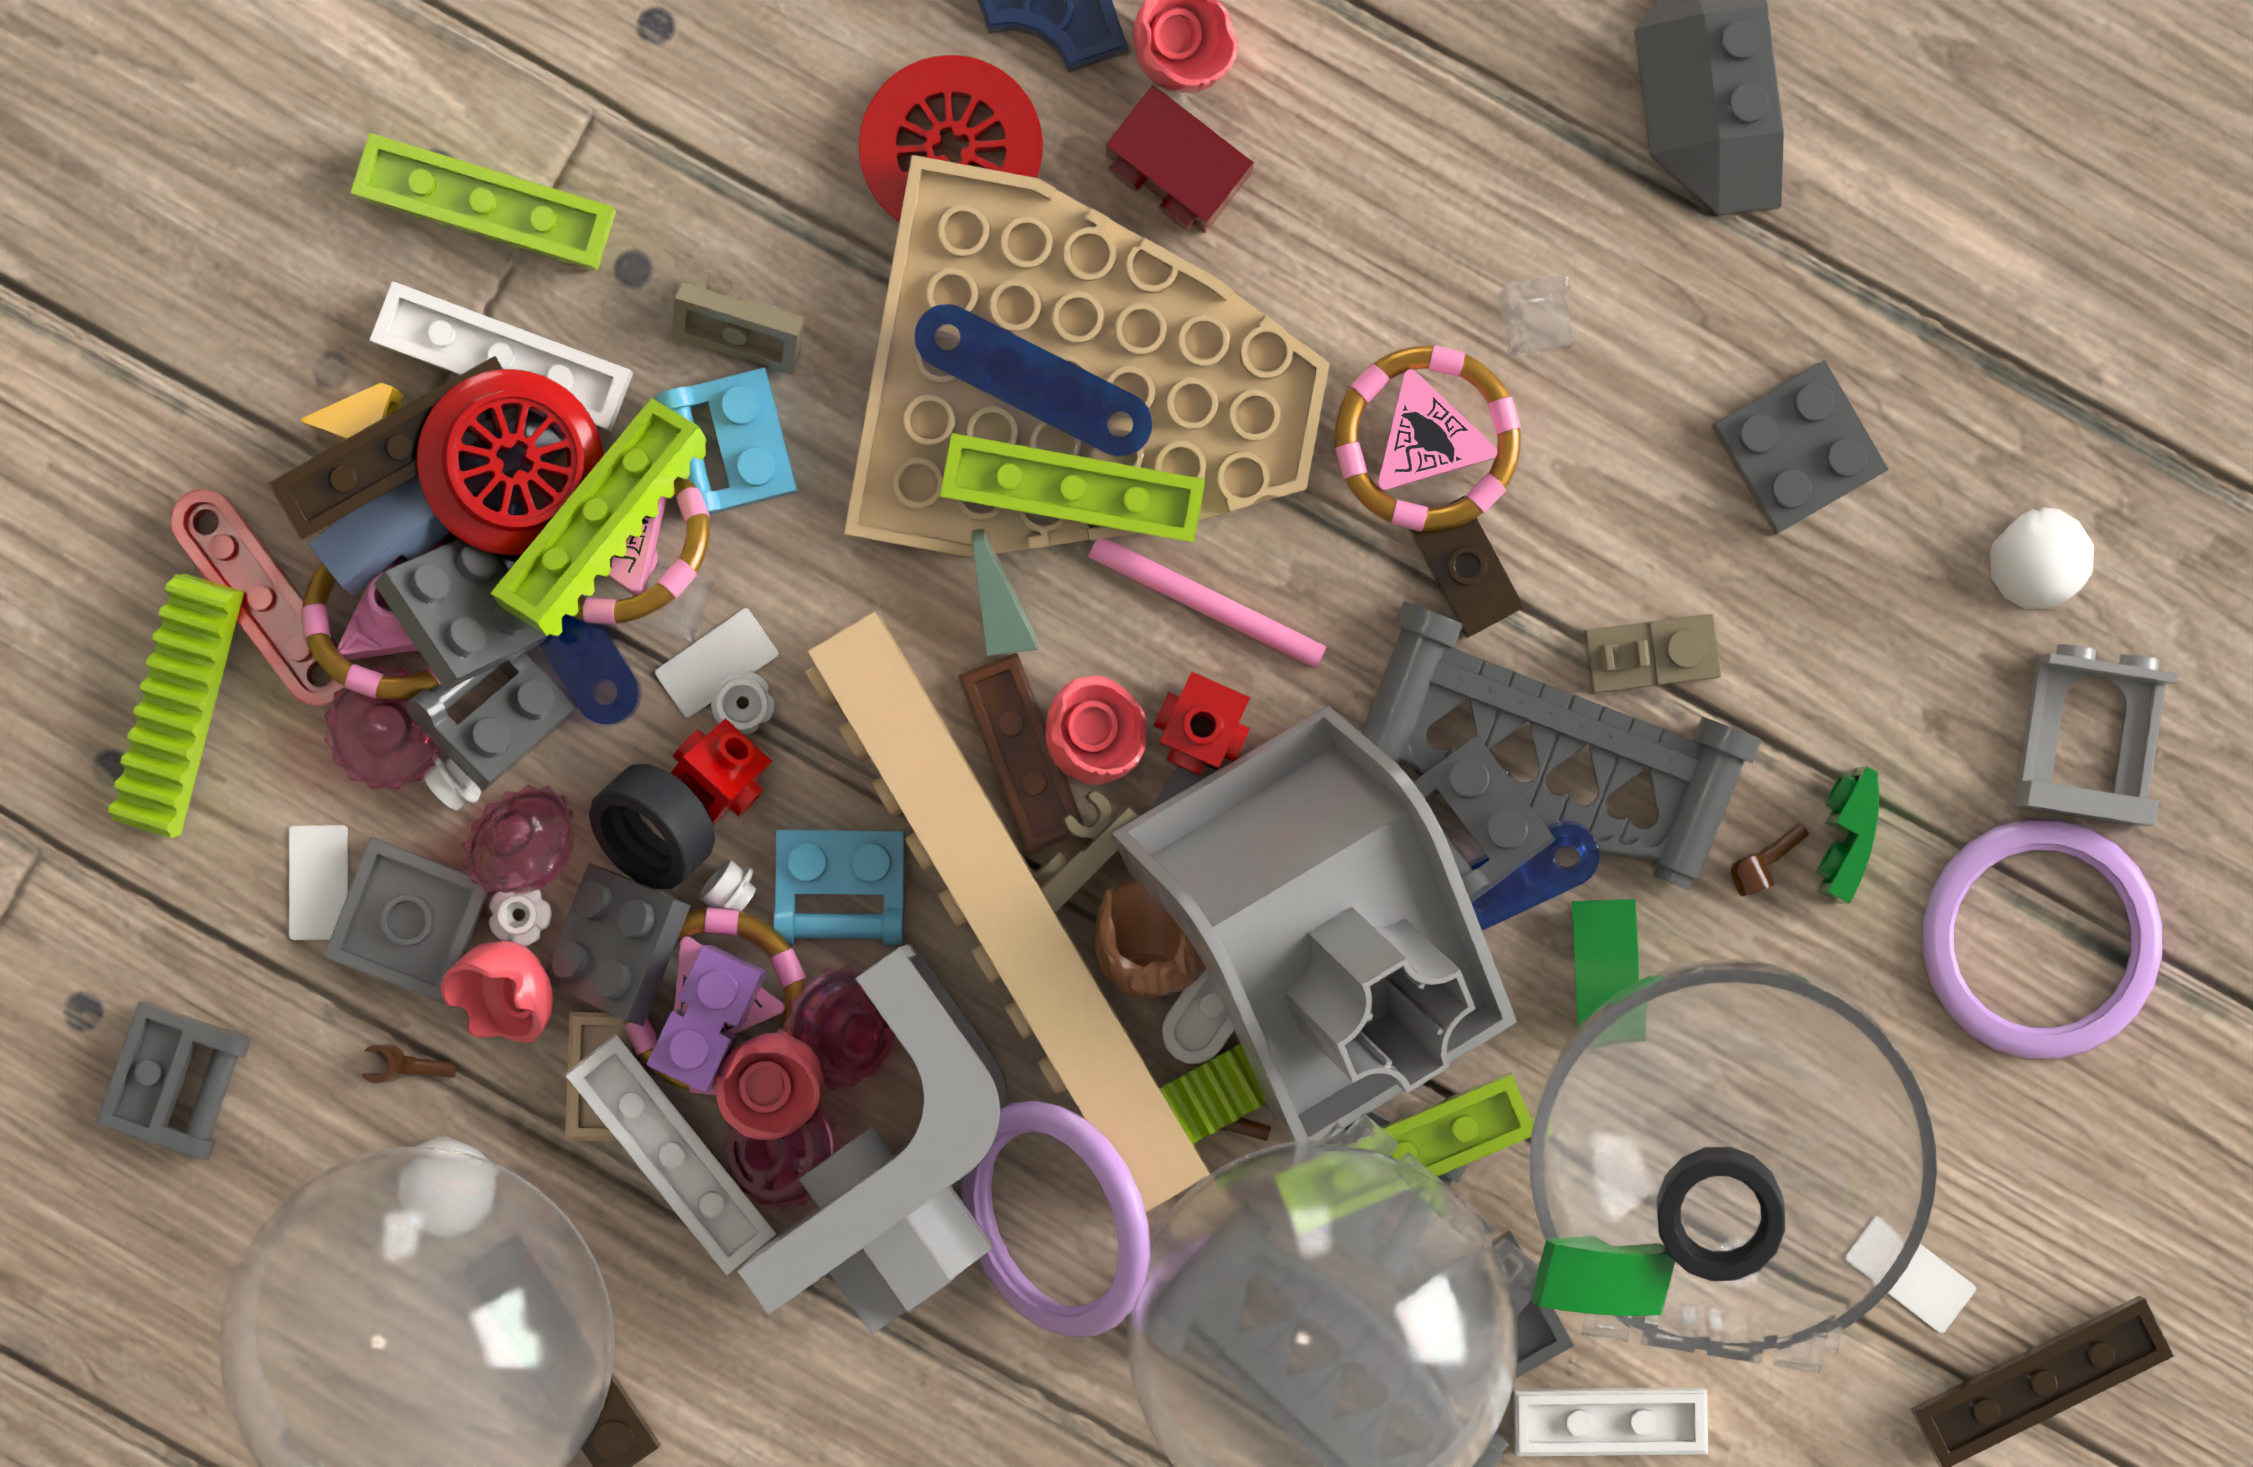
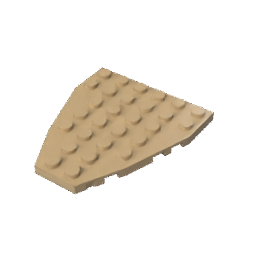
(1220, 378)

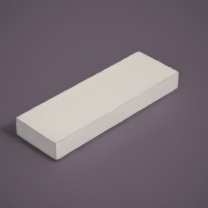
(1610, 1421)

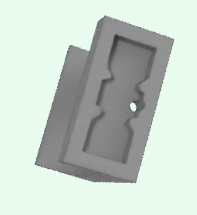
(2143, 696)

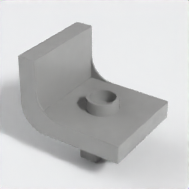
(1324, 921)
(885, 1218)

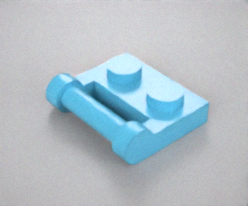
(747, 438)
(840, 865)

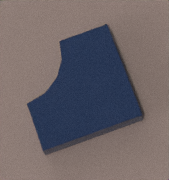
(1076, 29)

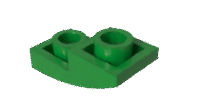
(1855, 814)
(1603, 951)
(1602, 1278)

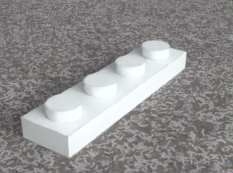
(462, 338)
(670, 1154)

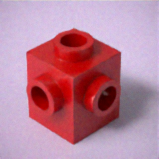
(1209, 700)
(725, 766)

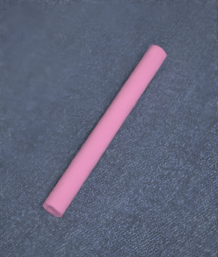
(1207, 602)

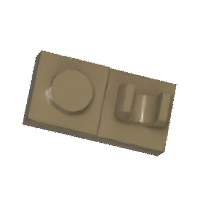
(737, 326)
(1652, 653)
(1062, 876)

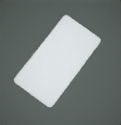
(732, 647)
(316, 879)
(1932, 1290)

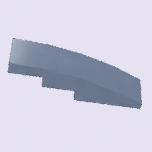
(402, 520)

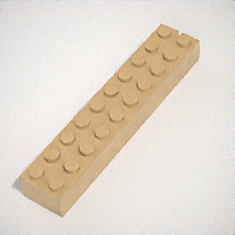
(1003, 904)

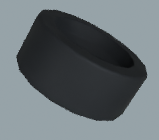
(670, 808)
(1729, 1264)

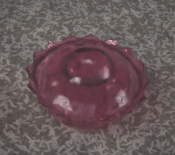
(378, 738)
(520, 841)
(840, 1027)
(773, 1167)

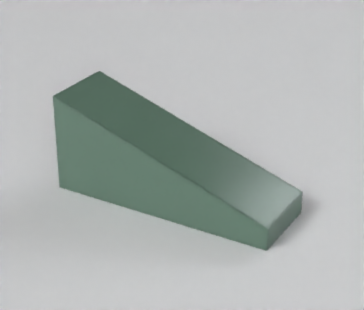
(1003, 616)

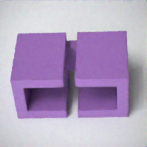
(717, 992)

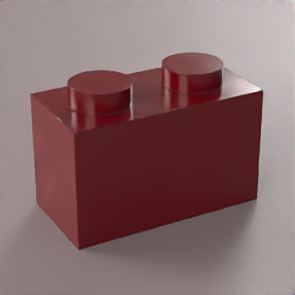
(1177, 161)

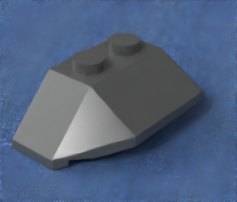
(1713, 101)

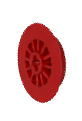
(946, 78)
(441, 442)

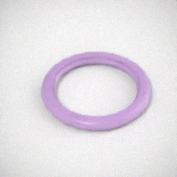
(1943, 965)
(1126, 1209)

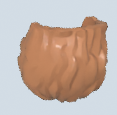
(1142, 944)

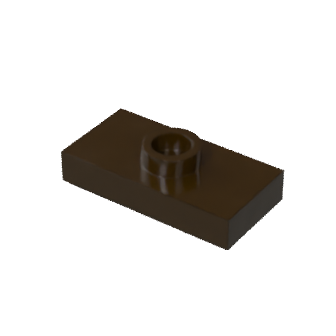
(1469, 575)

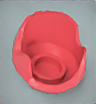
(1184, 43)
(1095, 730)
(501, 991)
(769, 1086)

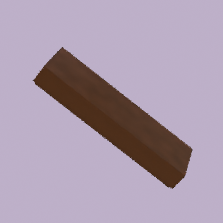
(1019, 752)

